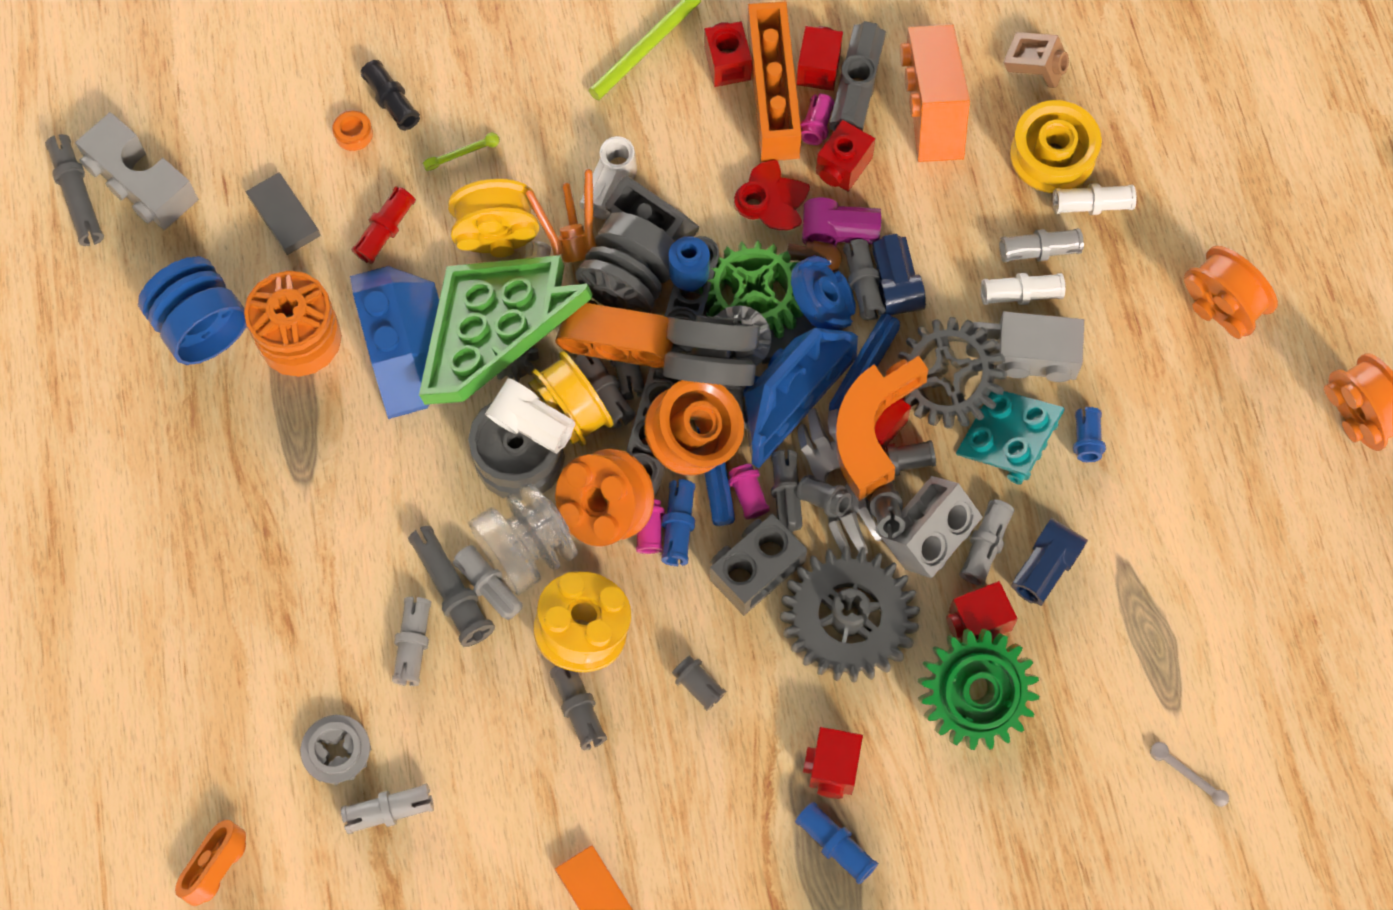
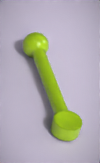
(491, 140)

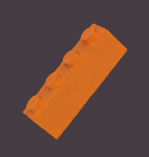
(774, 81)

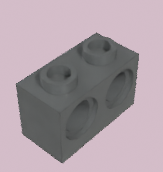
(765, 570)

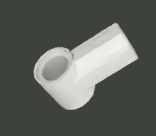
(608, 175)
(522, 411)

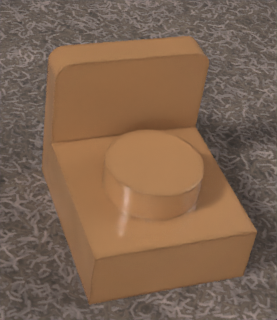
(1038, 55)

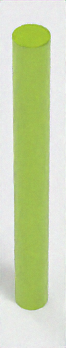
(642, 48)

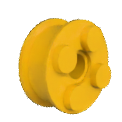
(1059, 124)
(492, 217)
(570, 393)
(584, 598)

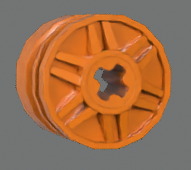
(299, 342)

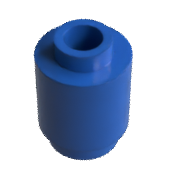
(689, 263)

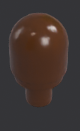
(818, 248)

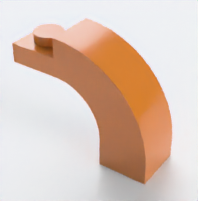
(858, 450)

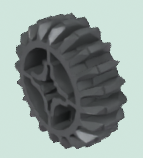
(970, 368)

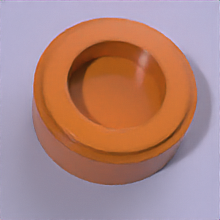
(352, 130)

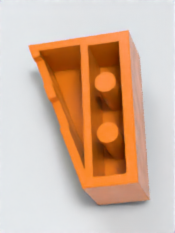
(937, 92)

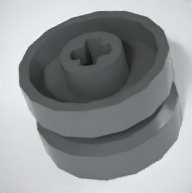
(711, 350)
(510, 459)

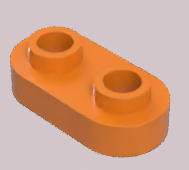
(210, 863)

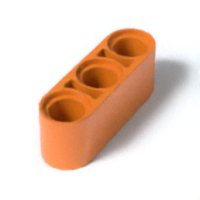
(616, 335)

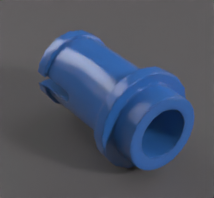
(1089, 435)

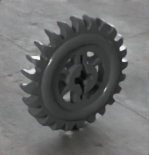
(879, 641)

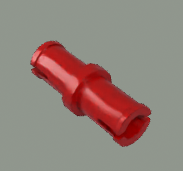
(383, 225)

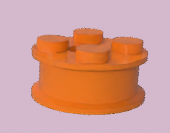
(1230, 291)
(1364, 400)
(675, 441)
(620, 481)

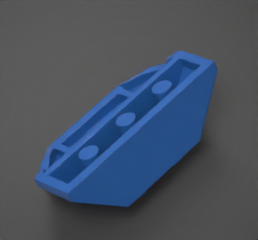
(397, 325)
(793, 386)

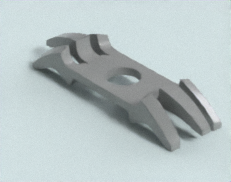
(822, 462)

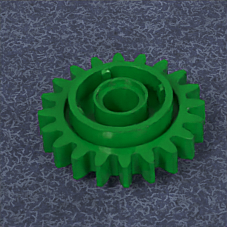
(1004, 696)

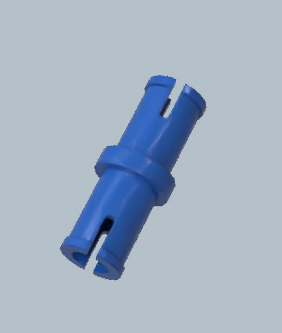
(678, 522)
(836, 842)

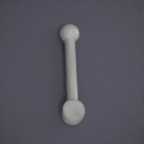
(1160, 752)

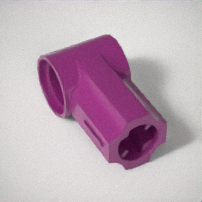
(834, 223)

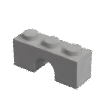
(157, 193)

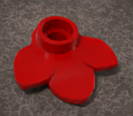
(776, 195)

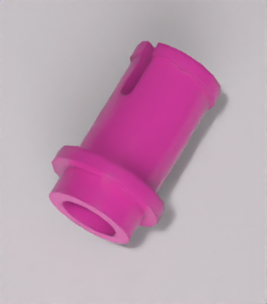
(814, 126)
(748, 491)
(650, 537)

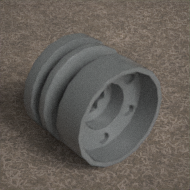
(627, 263)

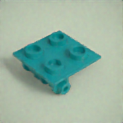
(1011, 434)

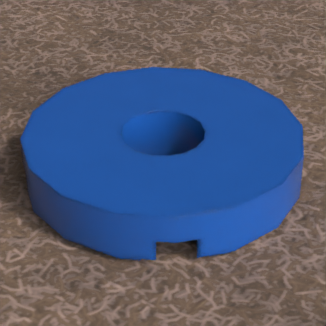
(822, 294)

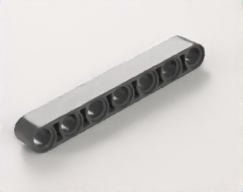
(656, 382)

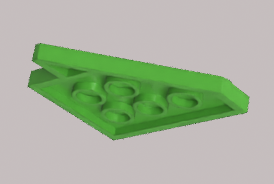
(490, 319)

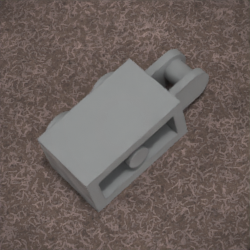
(1036, 345)

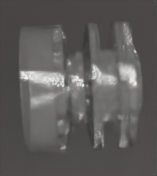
(523, 538)

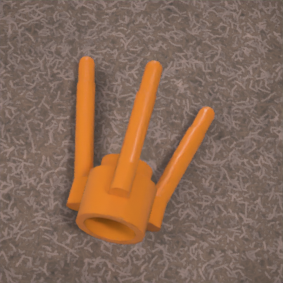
(573, 239)

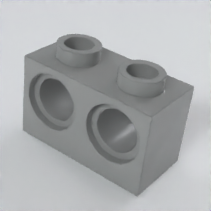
(934, 526)

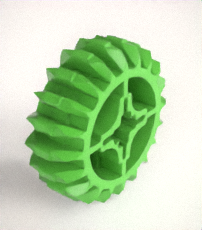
(752, 278)

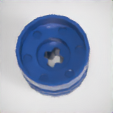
(192, 310)

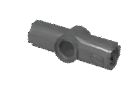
(862, 63)

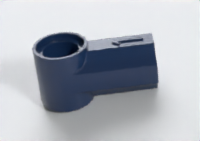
(898, 284)
(1052, 555)

